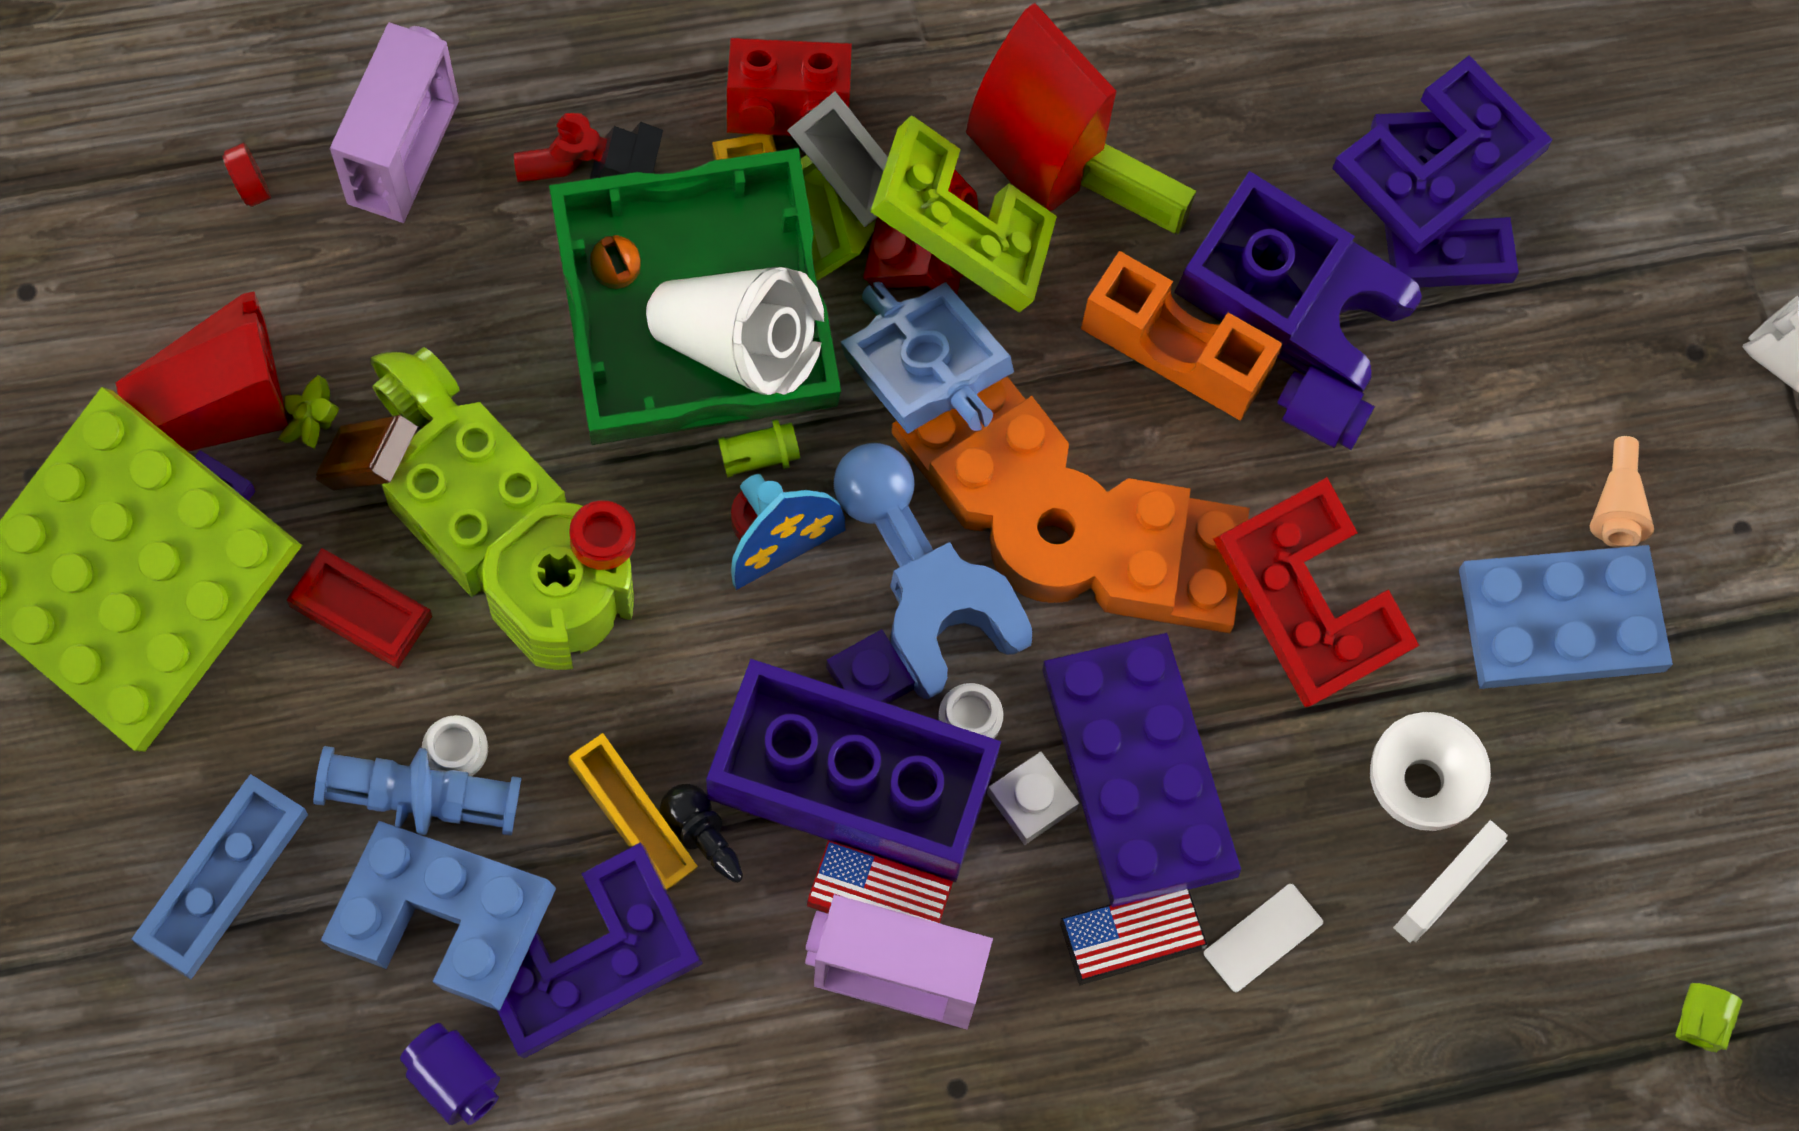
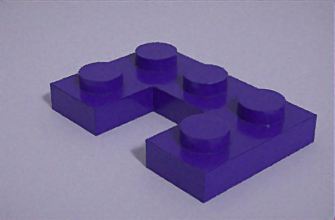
(1425, 200)
(1469, 249)
(637, 956)

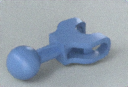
(930, 584)

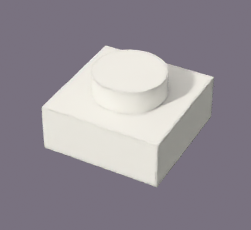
(1032, 798)

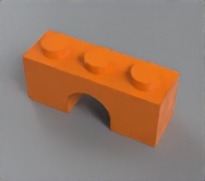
(1141, 319)

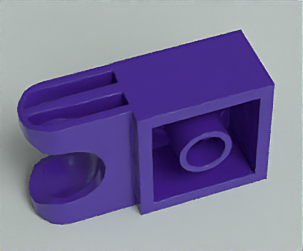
(1310, 279)

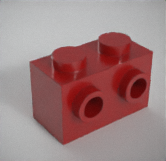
(782, 81)

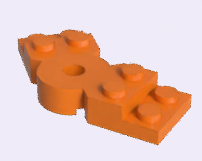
(1136, 546)

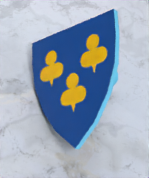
(784, 527)

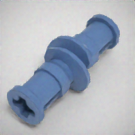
(416, 790)

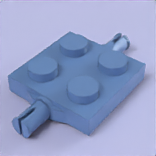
(927, 357)

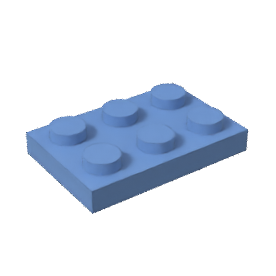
(1564, 616)

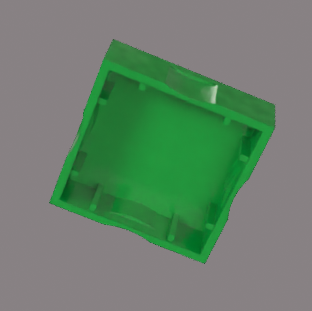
(685, 226)

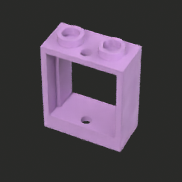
(395, 121)
(897, 960)

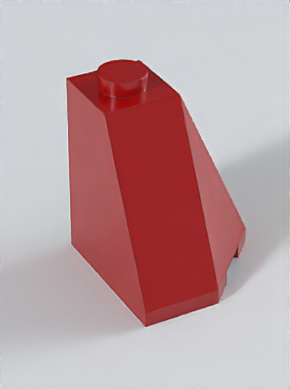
(212, 381)

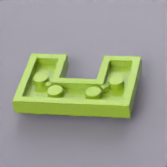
(994, 252)

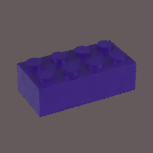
(852, 770)

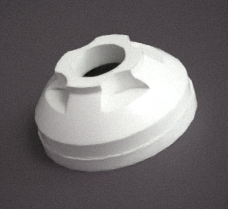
(1448, 749)

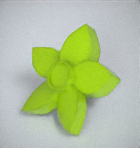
(309, 412)

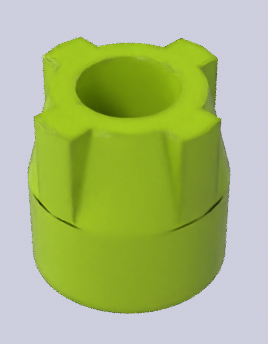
(1708, 1017)

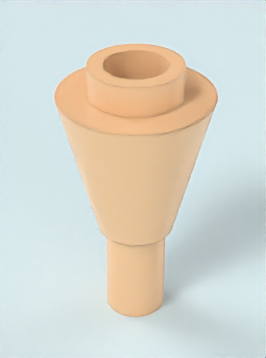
(1623, 510)

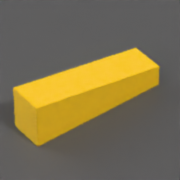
(630, 808)

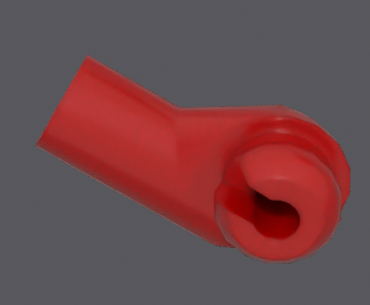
(539, 163)

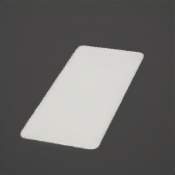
(1263, 937)

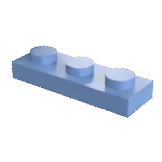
(220, 876)

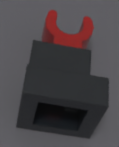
(615, 153)

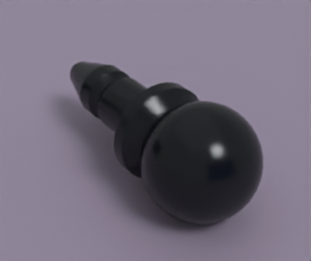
(691, 816)

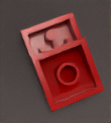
(1041, 110)

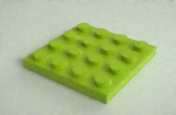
(130, 568)

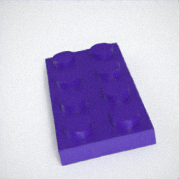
(1140, 770)

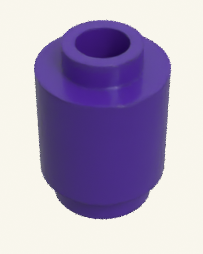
(1325, 408)
(450, 1075)

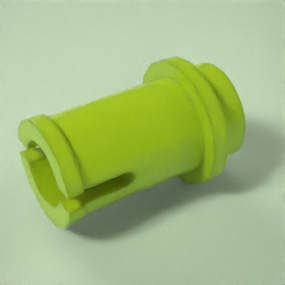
(759, 449)

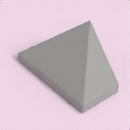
(843, 154)

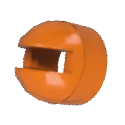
(603, 267)

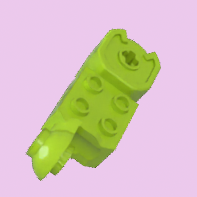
(494, 517)

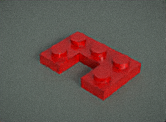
(1269, 567)

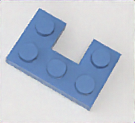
(490, 901)

